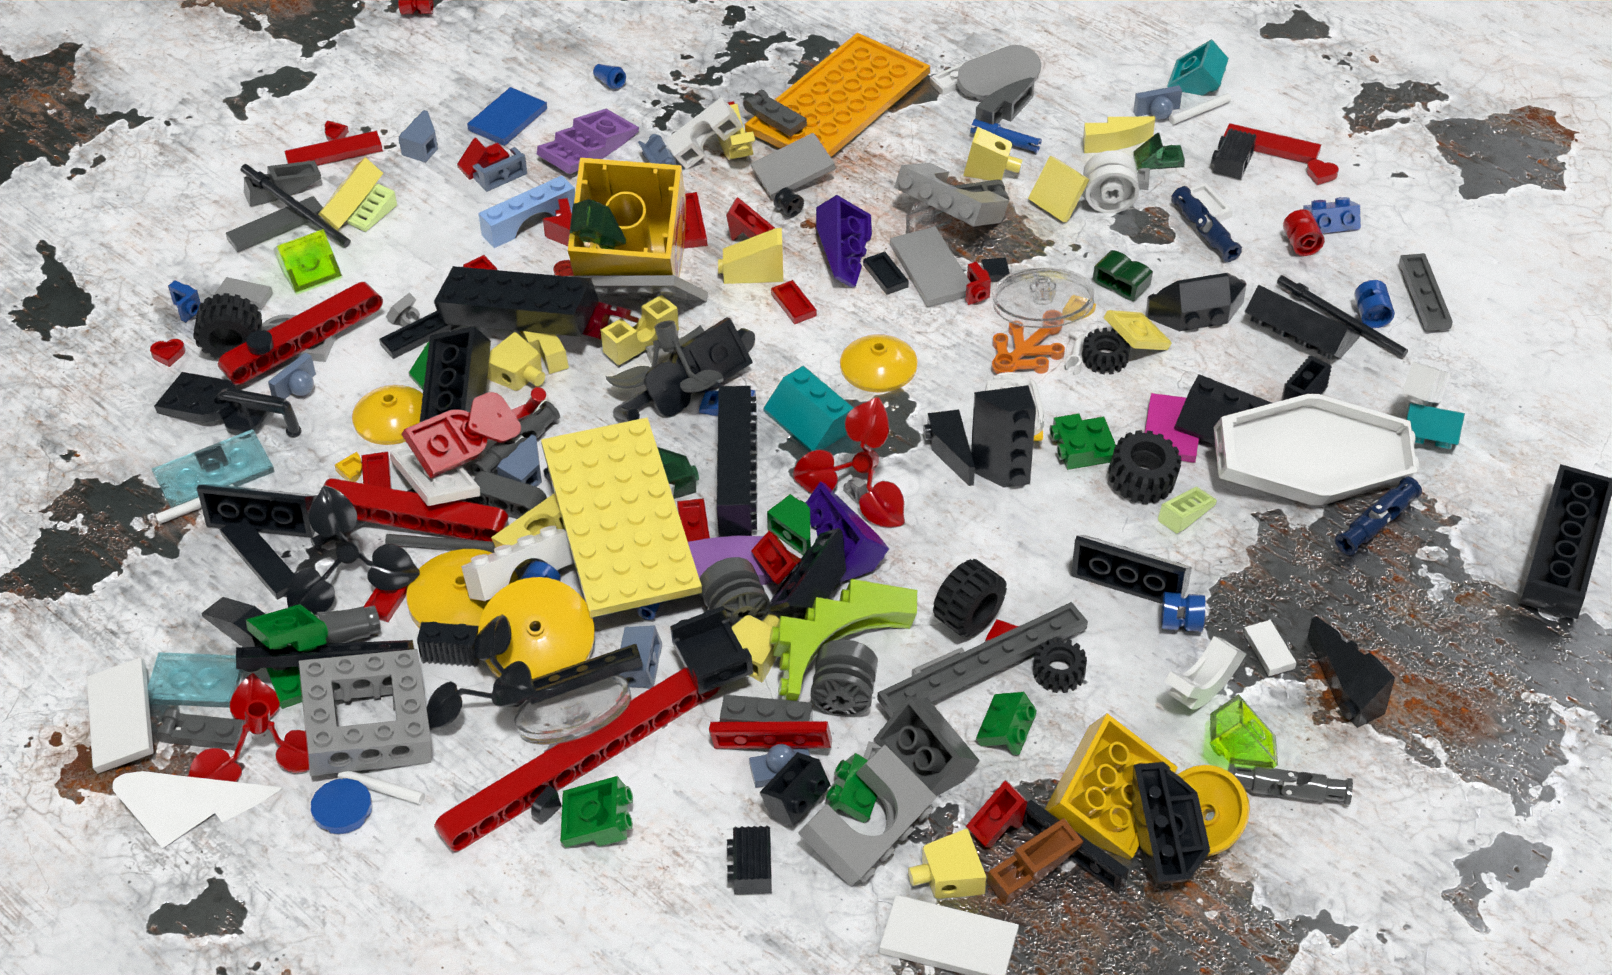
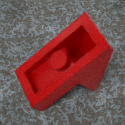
(482, 155)
(744, 219)
(558, 226)
(775, 557)
(999, 812)

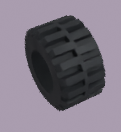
(225, 323)
(1139, 482)
(969, 598)

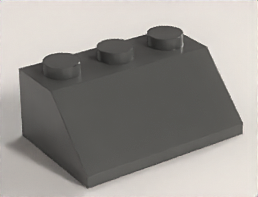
(927, 745)

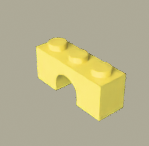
(623, 342)
(541, 516)

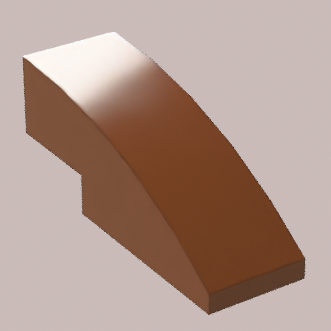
(1033, 861)

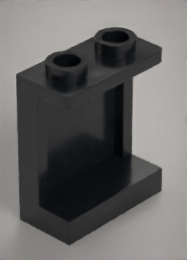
(710, 650)

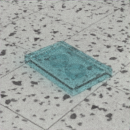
(193, 680)

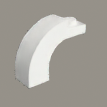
(1207, 675)

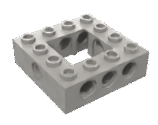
(371, 744)

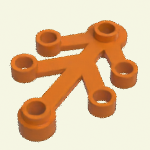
(1012, 361)

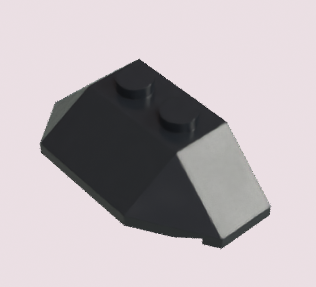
(1197, 302)
(814, 576)
(1168, 823)

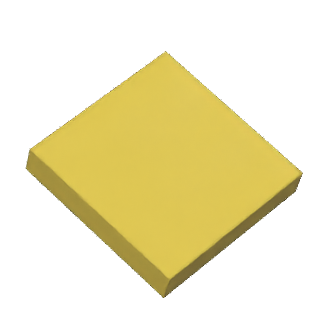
(1058, 189)
(1137, 330)

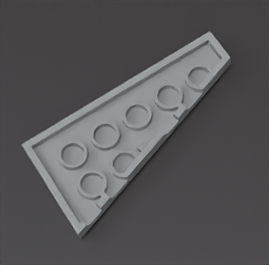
(647, 286)

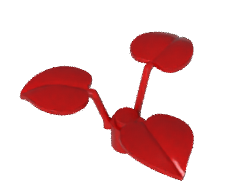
(870, 426)
(255, 705)

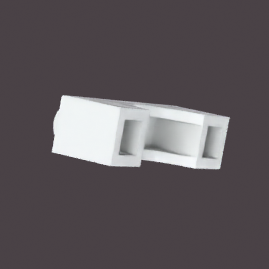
(492, 572)

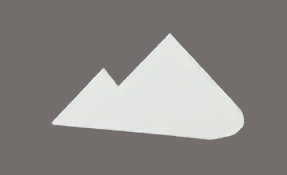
(176, 804)

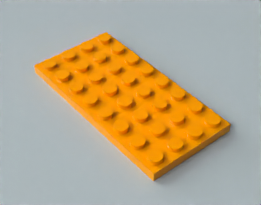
(845, 93)

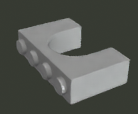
(929, 185)
(853, 853)

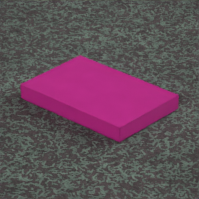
(1162, 418)

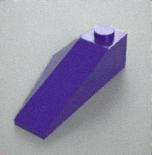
(844, 236)
(861, 543)

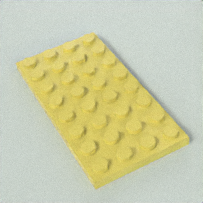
(620, 517)

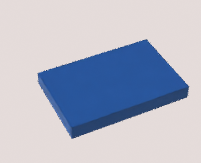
(507, 116)

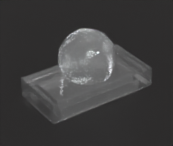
(924, 217)

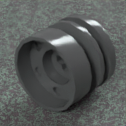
(736, 587)
(844, 678)

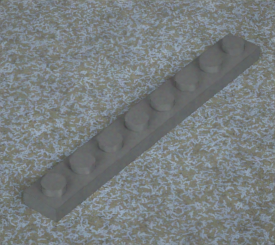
(985, 658)

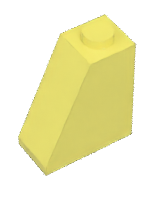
(754, 259)

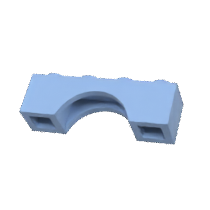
(502, 221)

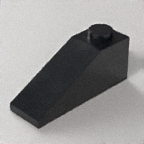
(950, 442)
(231, 618)

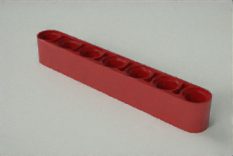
(303, 332)
(410, 512)

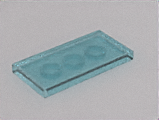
(223, 463)

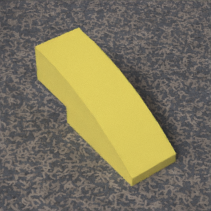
(1117, 133)
(350, 193)
(549, 348)

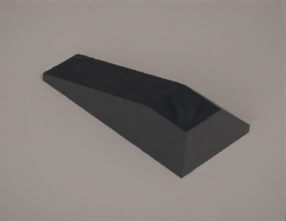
(1356, 680)

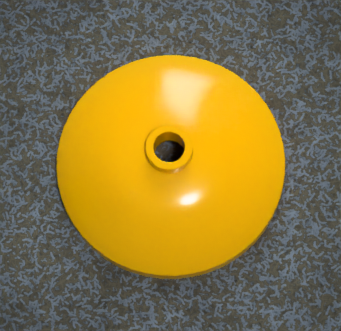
(878, 363)
(386, 413)
(1226, 797)

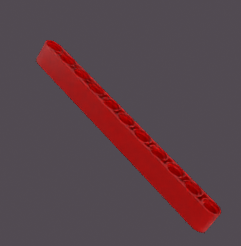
(568, 762)

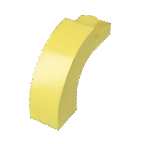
(738, 144)

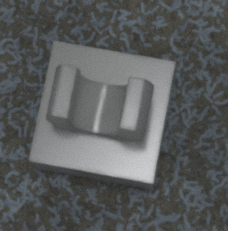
(403, 308)

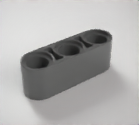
(507, 494)

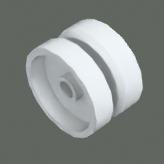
(1112, 182)

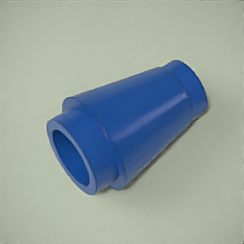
(610, 75)

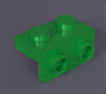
(1007, 721)
(850, 791)

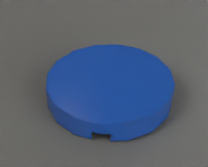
(341, 805)

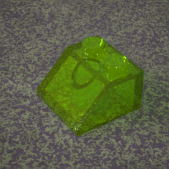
(307, 261)
(1242, 735)

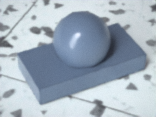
(1158, 102)
(294, 378)
(767, 766)

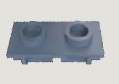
(656, 151)

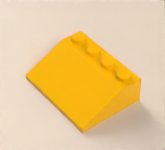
(1099, 786)

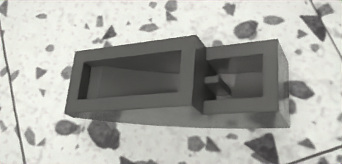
(1006, 102)
(288, 177)

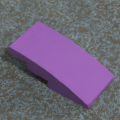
(589, 137)
(710, 550)

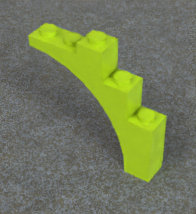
(860, 608)

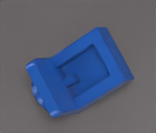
(185, 299)

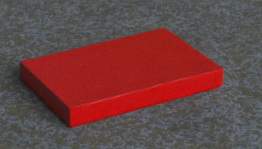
(694, 226)

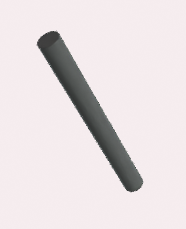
(439, 543)

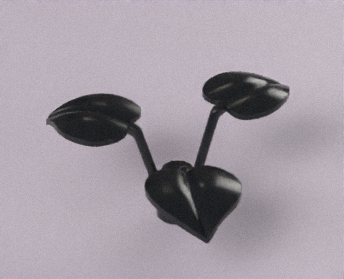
(335, 514)
(510, 689)

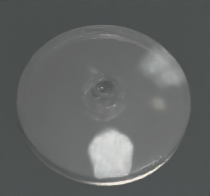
(1043, 297)
(574, 712)

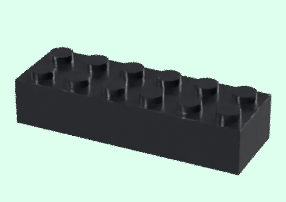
(516, 301)
(736, 461)
(1568, 542)

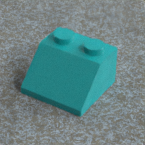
(1200, 69)
(1435, 424)

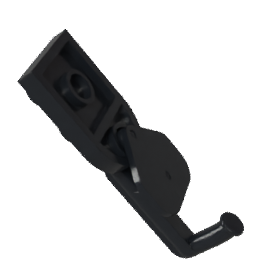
(714, 349)
(214, 398)

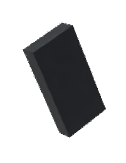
(885, 273)

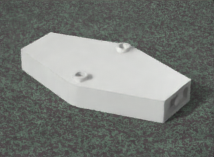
(1314, 449)

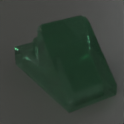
(1156, 156)

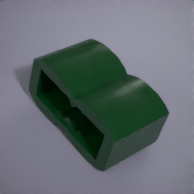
(1122, 275)

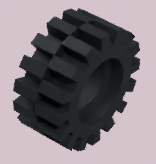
(1105, 361)
(1055, 677)

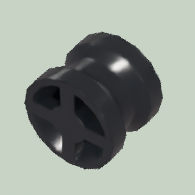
(788, 202)

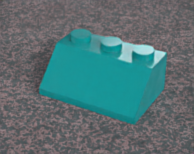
(808, 410)

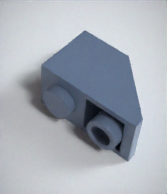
(419, 138)
(522, 463)

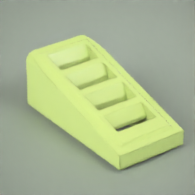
(380, 196)
(1183, 510)

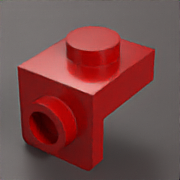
(979, 284)

